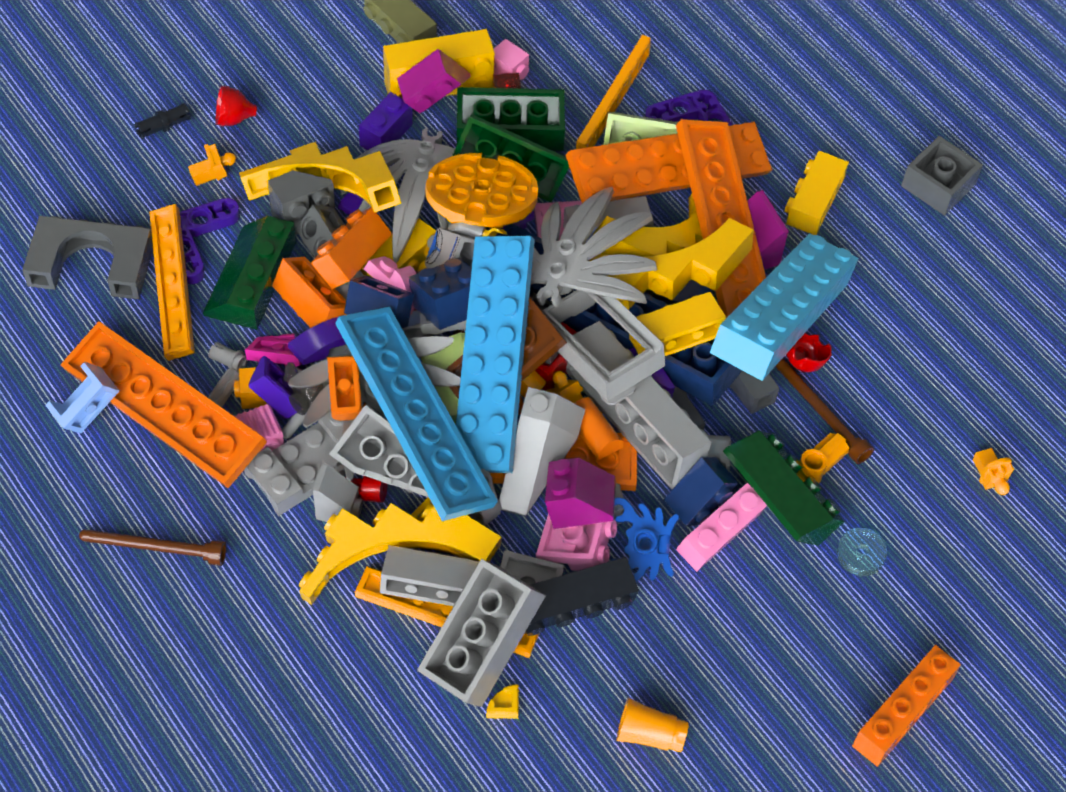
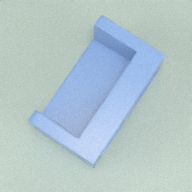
(85, 401)

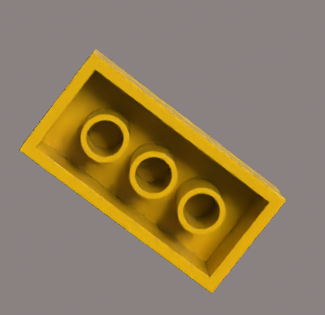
(468, 49)

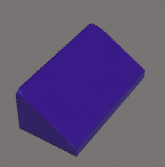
(269, 385)

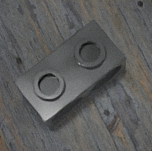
(318, 226)

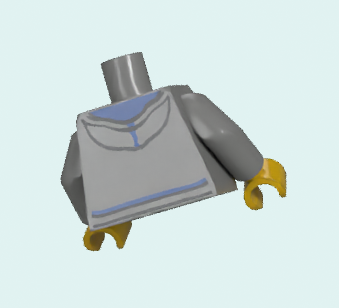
(455, 243)

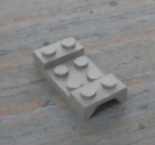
(292, 469)

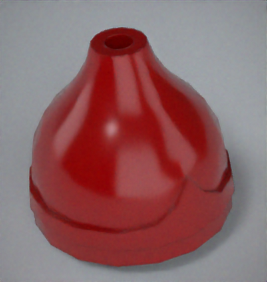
(232, 107)

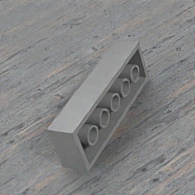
(648, 416)

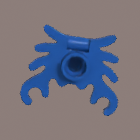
(648, 539)

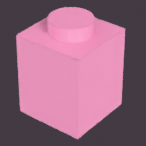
(510, 59)

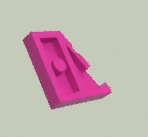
(272, 347)

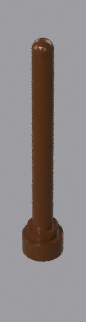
(859, 449)
(212, 552)

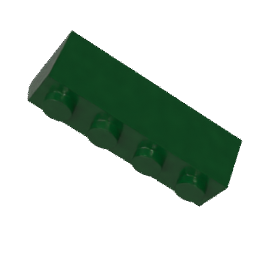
(525, 112)
(492, 140)
(250, 271)
(785, 487)

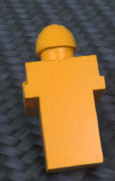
(212, 167)
(566, 388)
(993, 471)

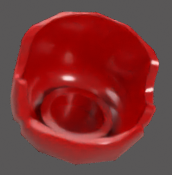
(809, 353)

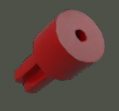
(371, 489)

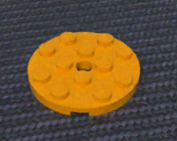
(481, 190)

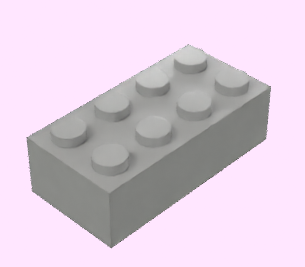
(481, 633)

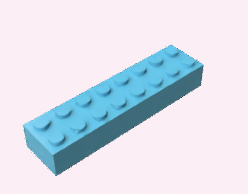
(783, 306)

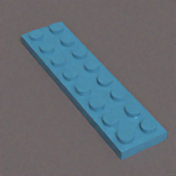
(495, 349)
(416, 413)

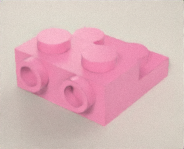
(577, 545)

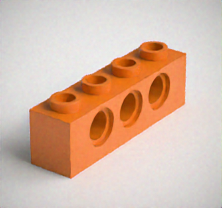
(906, 705)

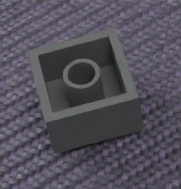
(941, 175)

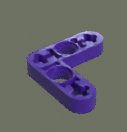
(693, 105)
(191, 229)

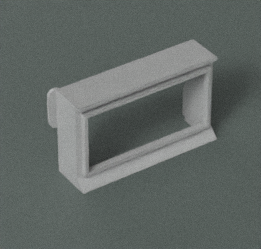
(620, 382)

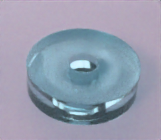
(859, 563)

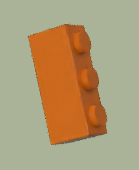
(350, 247)
(307, 291)

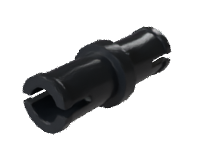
(162, 121)

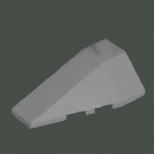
(543, 435)
(374, 451)

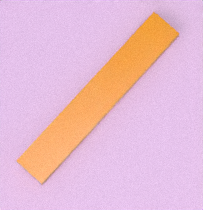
(615, 93)
(171, 282)
(433, 613)

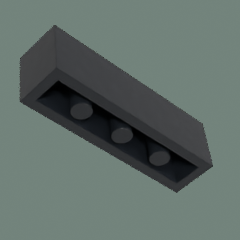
(584, 594)

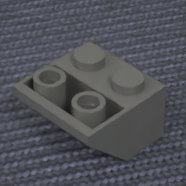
(296, 192)

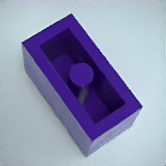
(386, 122)

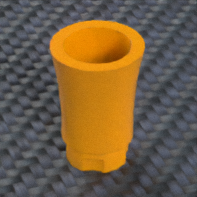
(651, 727)

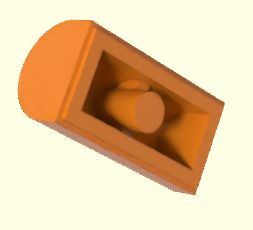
(344, 388)
(597, 431)

